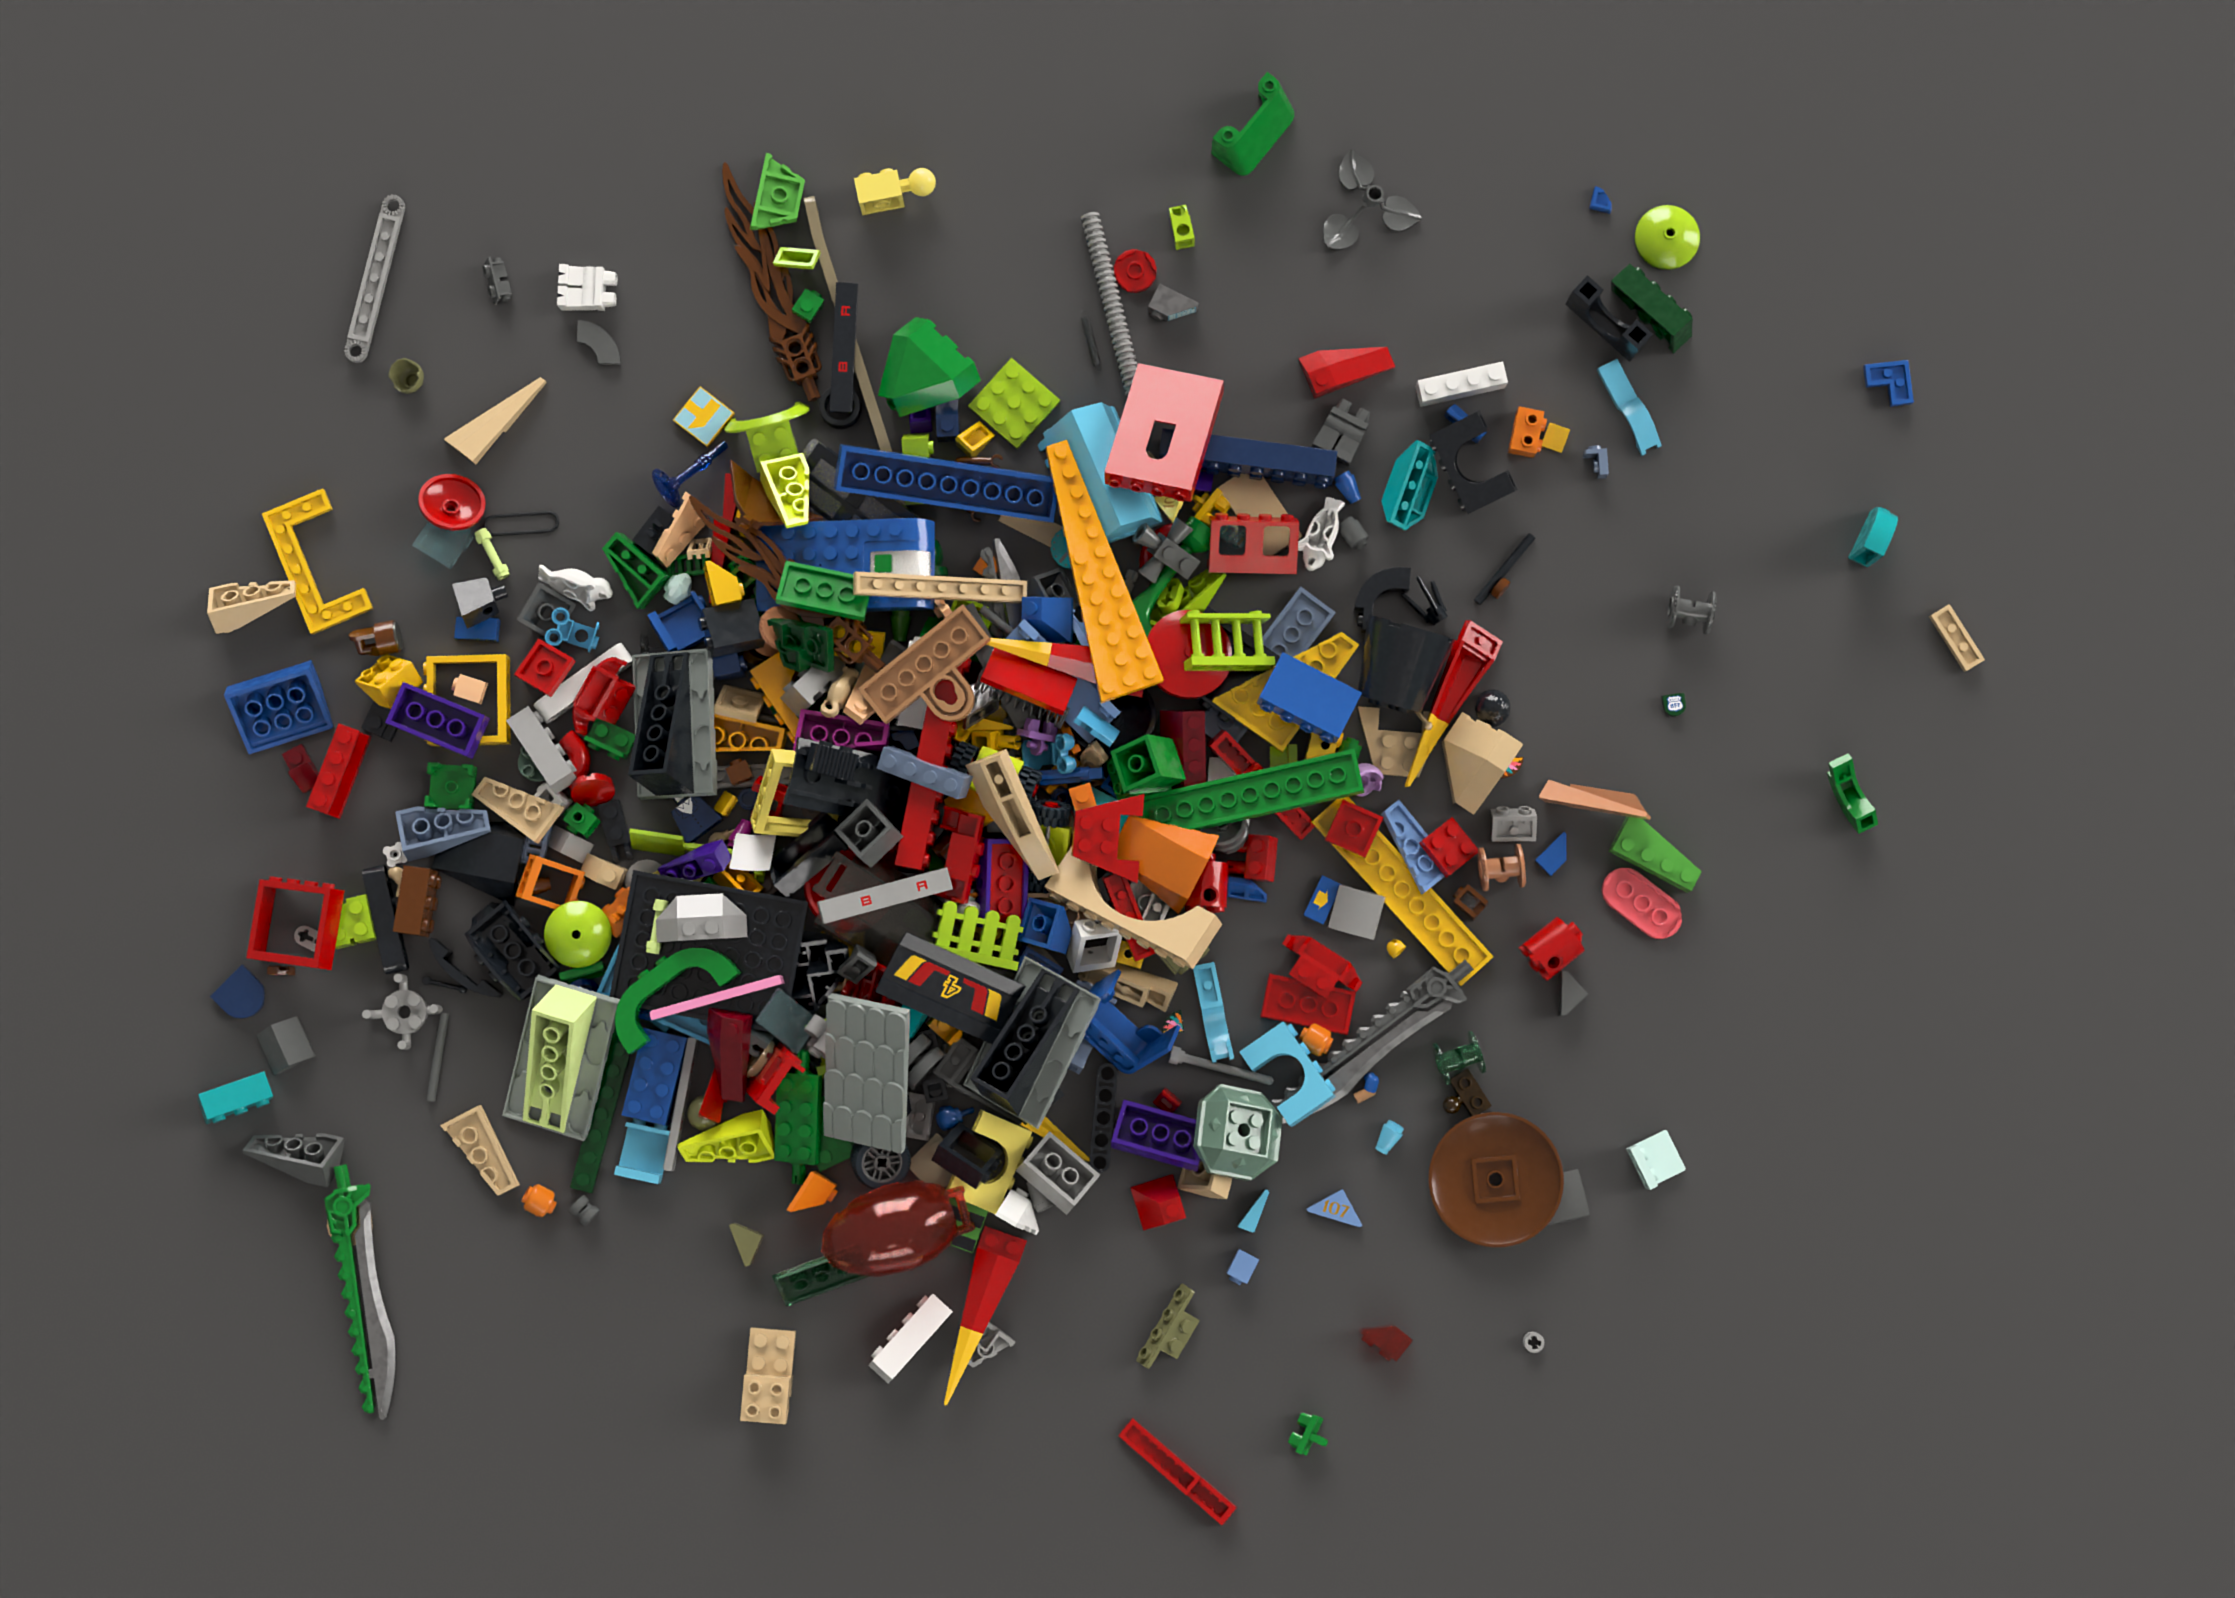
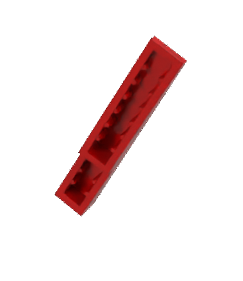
(729, 513)
(1240, 762)
(1178, 1472)

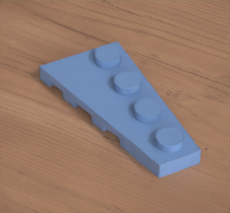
(1407, 835)

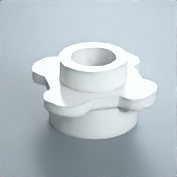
(389, 852)

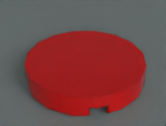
(1135, 271)
(592, 789)

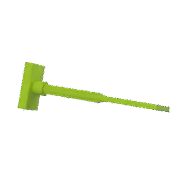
(670, 845)

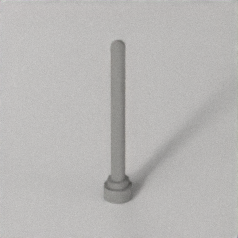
(1179, 1056)

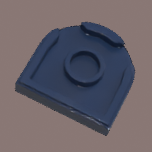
(240, 994)

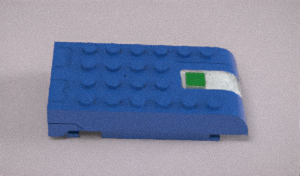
(858, 546)

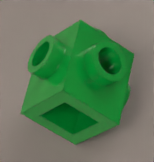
(588, 821)

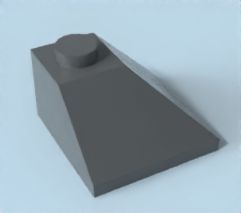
(1053, 584)

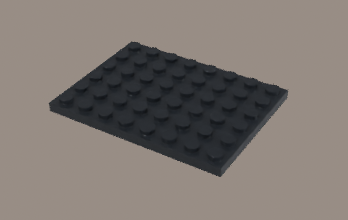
(770, 949)

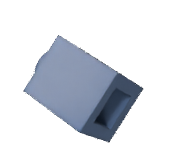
(1242, 1267)

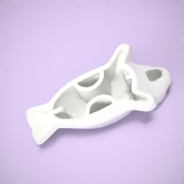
(1321, 535)
(577, 585)

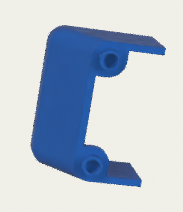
(1118, 1038)

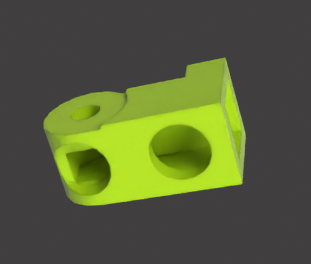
(1181, 227)

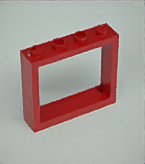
(327, 928)

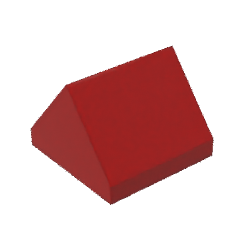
(1167, 1101)

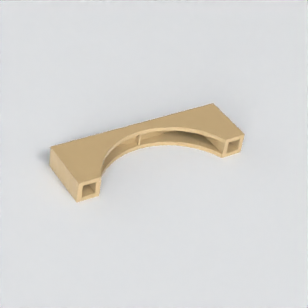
(1179, 937)

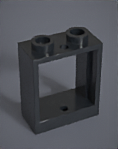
(962, 1167)

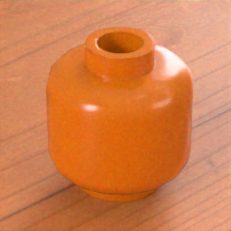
(1316, 1039)
(539, 1200)

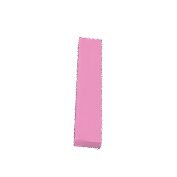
(716, 997)

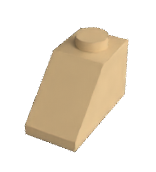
(604, 872)

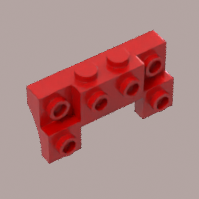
(963, 852)

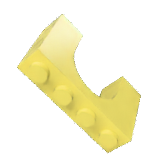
(1013, 1141)

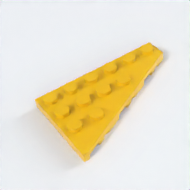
(1242, 700)

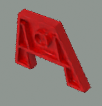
(1098, 836)

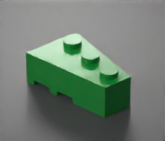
(638, 571)

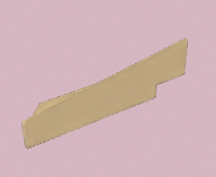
(1136, 986)

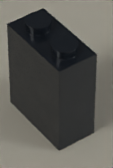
(731, 628)

